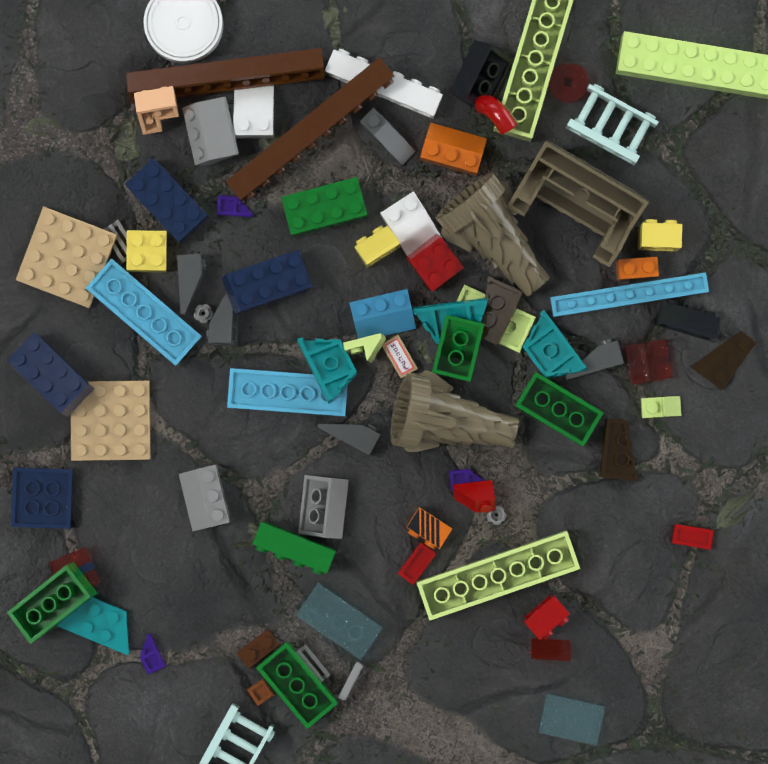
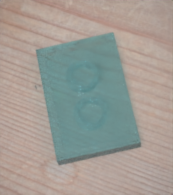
(571, 719)

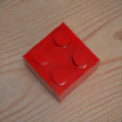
(434, 262)
(546, 617)

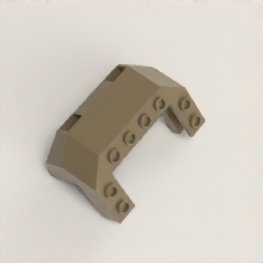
(583, 195)

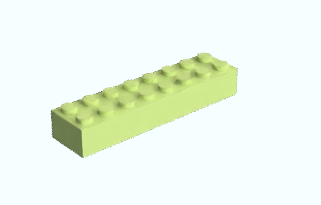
(534, 64)
(693, 64)
(498, 575)

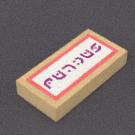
(399, 356)

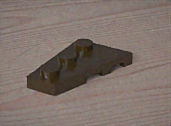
(499, 309)
(724, 360)
(616, 453)

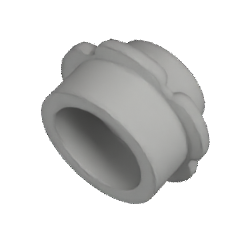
(203, 308)
(501, 515)

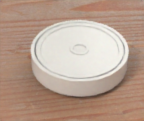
(183, 28)

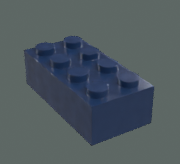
(166, 200)
(266, 282)
(50, 374)

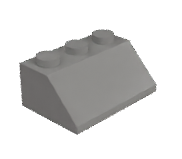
(210, 131)
(204, 497)
(323, 507)

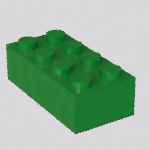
(324, 207)
(558, 409)
(294, 547)
(52, 602)
(297, 684)

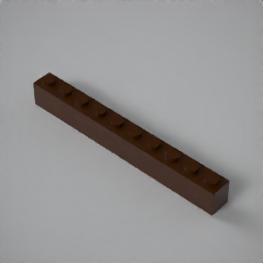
(231, 74)
(310, 129)

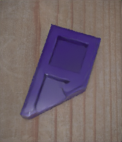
(232, 207)
(462, 476)
(151, 656)

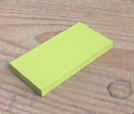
(518, 327)

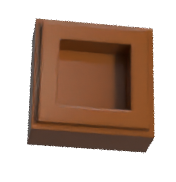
(260, 692)

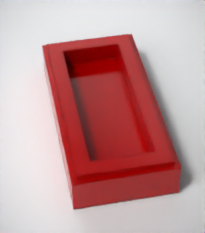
(692, 536)
(416, 563)

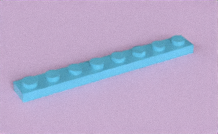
(629, 294)

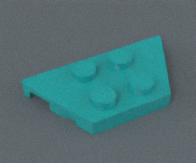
(434, 315)
(551, 350)
(328, 364)
(101, 624)

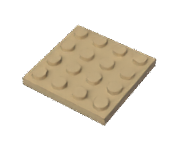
(65, 256)
(112, 422)

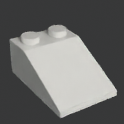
(254, 112)
(409, 223)

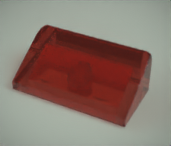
(550, 649)

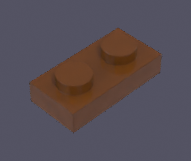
(258, 648)

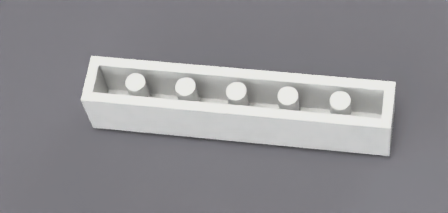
(402, 92)

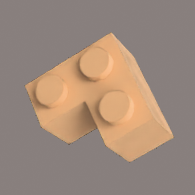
(155, 106)

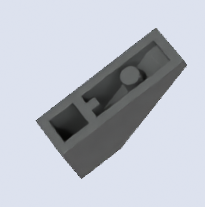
(387, 136)
(189, 276)
(223, 325)
(601, 358)
(358, 436)

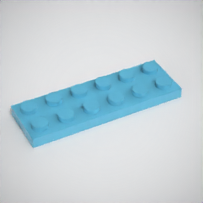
(143, 312)
(281, 393)

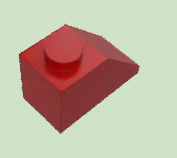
(476, 495)

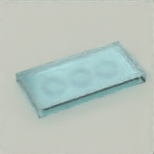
(339, 621)

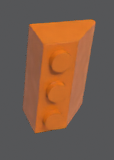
(453, 149)

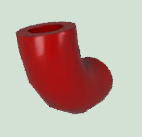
(496, 112)

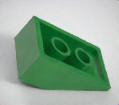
(458, 348)

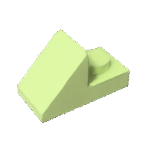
(370, 344)
(660, 407)

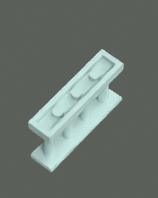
(595, 134)
(224, 733)

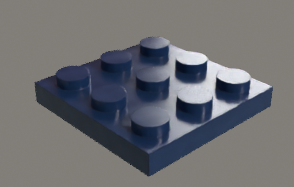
(42, 498)

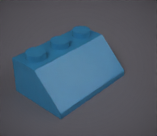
(383, 314)

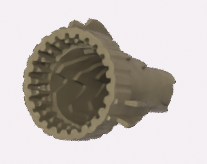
(483, 220)
(431, 414)

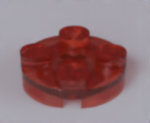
(579, 83)

